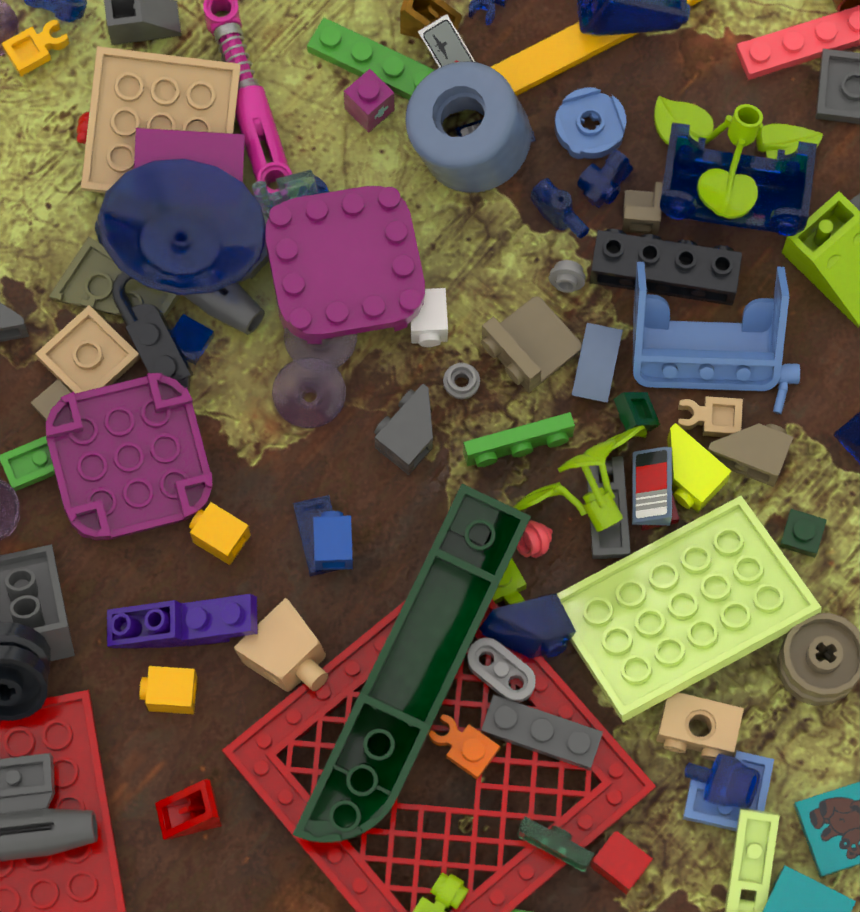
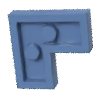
(727, 817)

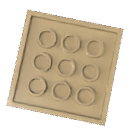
(151, 93)

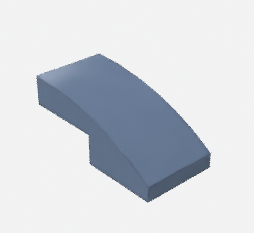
(597, 362)

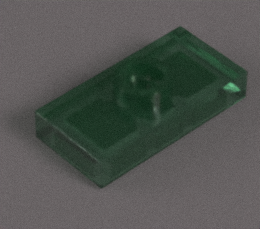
(556, 843)

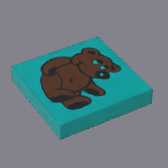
(832, 828)

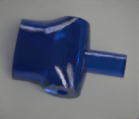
(557, 208)
(727, 782)

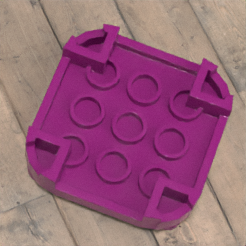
(344, 263)
(128, 457)

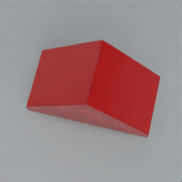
(188, 811)

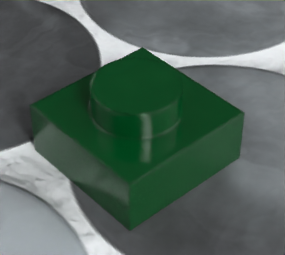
(636, 410)
(802, 533)

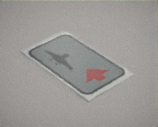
(445, 42)

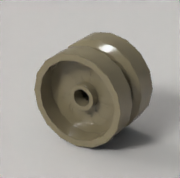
(822, 681)

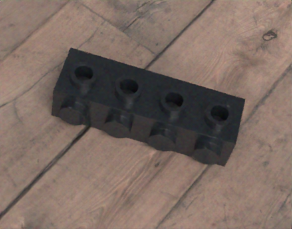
(670, 267)

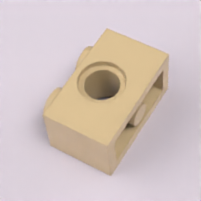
(721, 718)

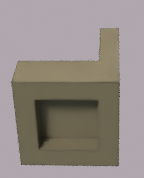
(642, 211)

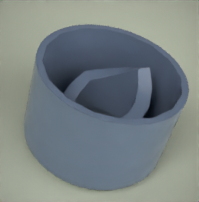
(481, 157)

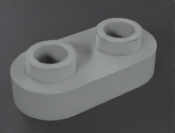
(502, 670)

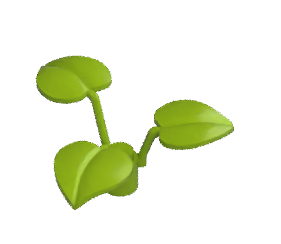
(724, 191)
(598, 502)

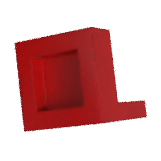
(621, 862)

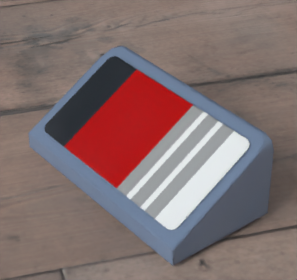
(652, 486)

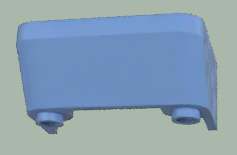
(709, 353)

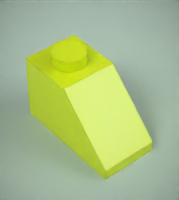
(695, 471)

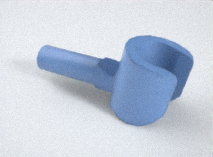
(789, 375)

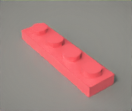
(799, 43)

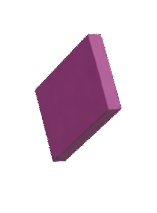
(211, 148)

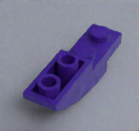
(182, 623)

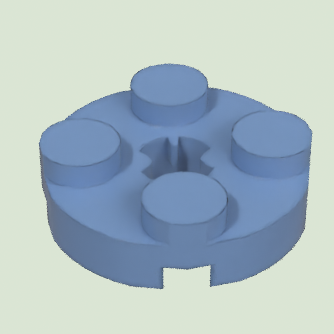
(585, 142)

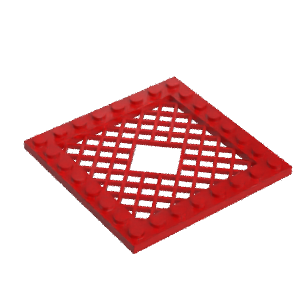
(257, 760)

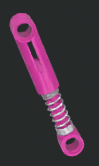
(252, 105)

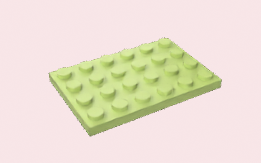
(685, 607)

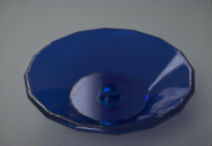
(186, 203)

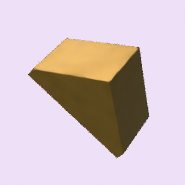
(421, 13)

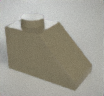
(754, 451)

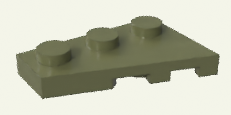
(91, 281)

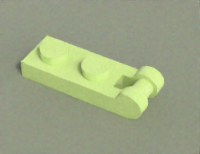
(752, 860)

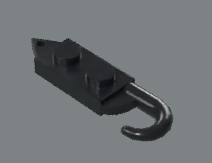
(151, 335)

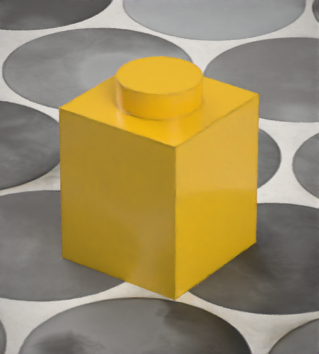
(219, 532)
(169, 690)

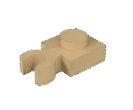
(718, 415)

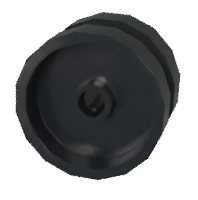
(23, 671)

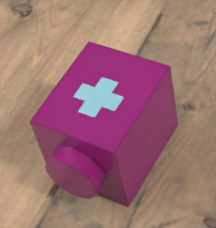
(369, 100)

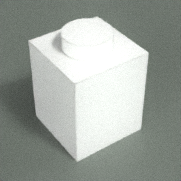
(431, 323)

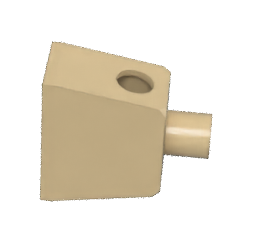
(284, 650)

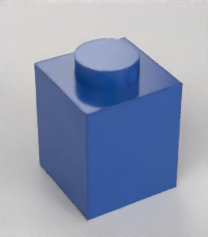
(332, 541)

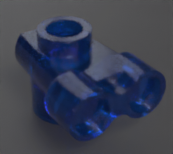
(603, 184)

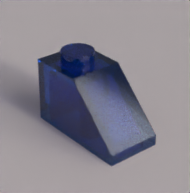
(531, 626)

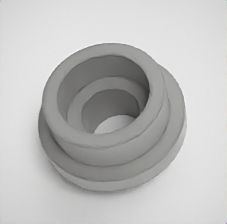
(567, 276)
(461, 370)

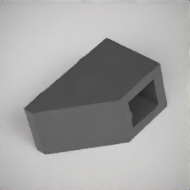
(141, 20)
(408, 434)

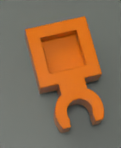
(469, 749)

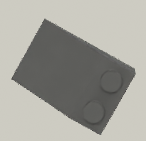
(34, 597)

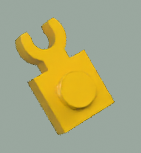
(31, 49)

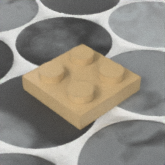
(87, 353)

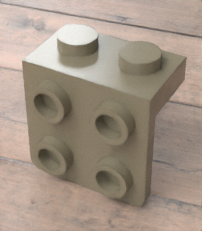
(530, 343)

